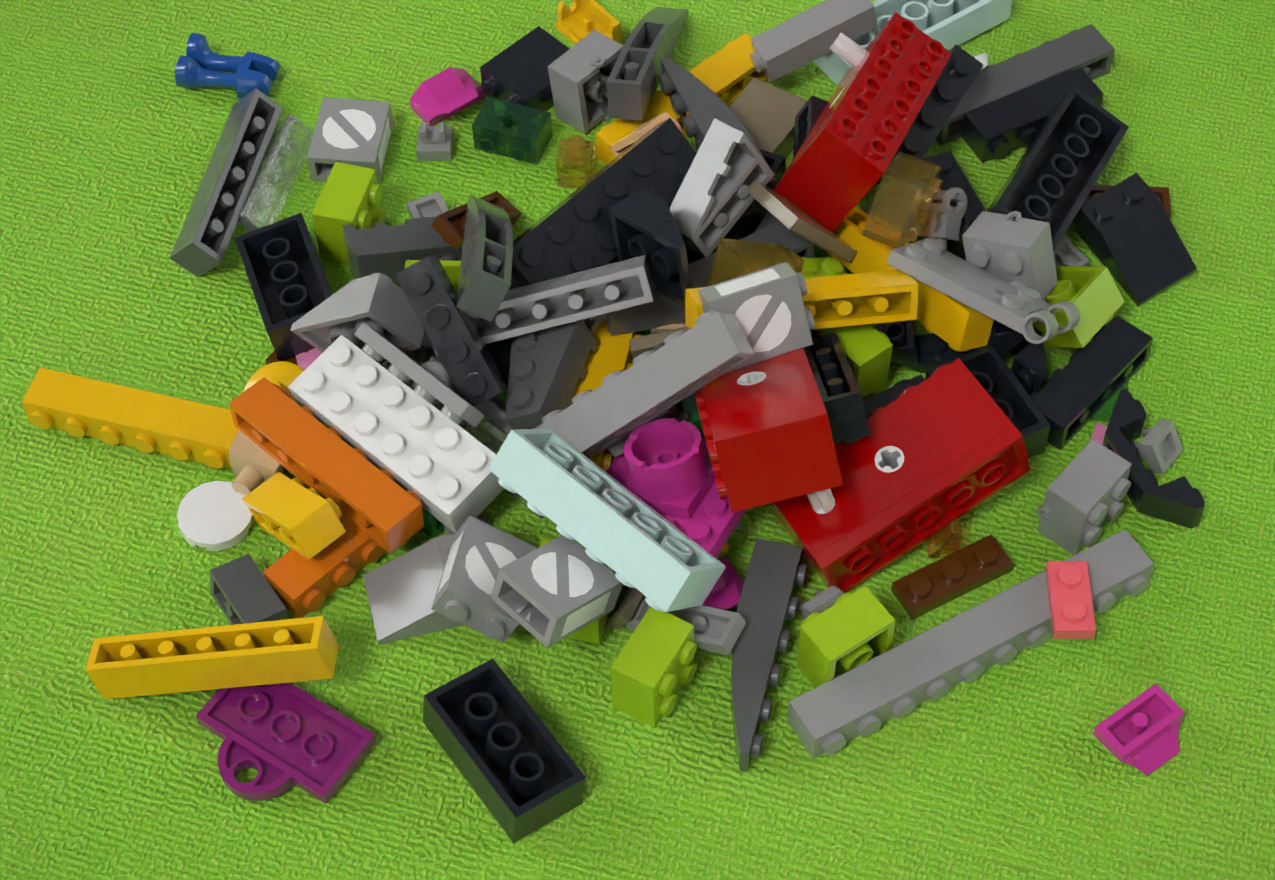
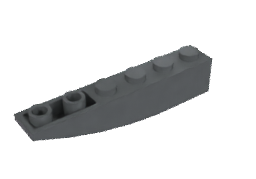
(638, 64)
(699, 108)
(485, 259)
(666, 311)
(766, 606)

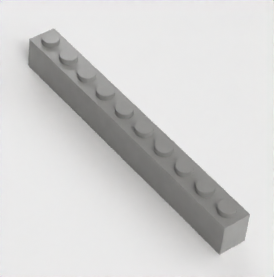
(956, 650)

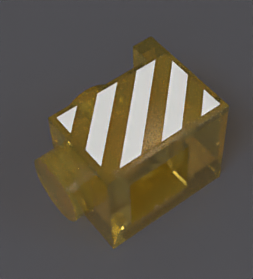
(575, 153)

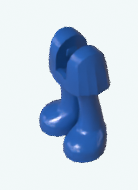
(209, 69)

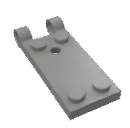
(981, 290)

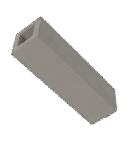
(810, 35)

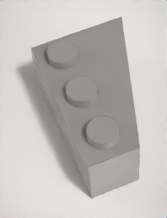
(717, 187)

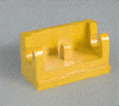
(584, 18)

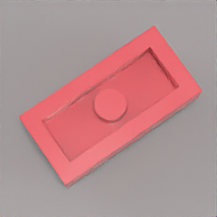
(1070, 600)

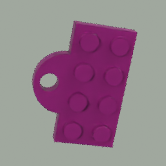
(285, 739)

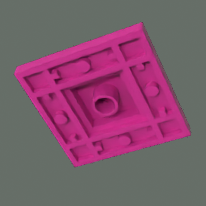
(673, 474)

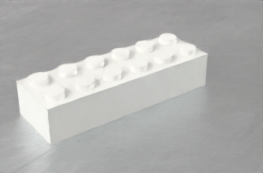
(399, 432)

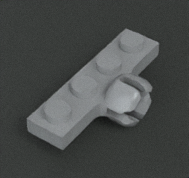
(427, 380)

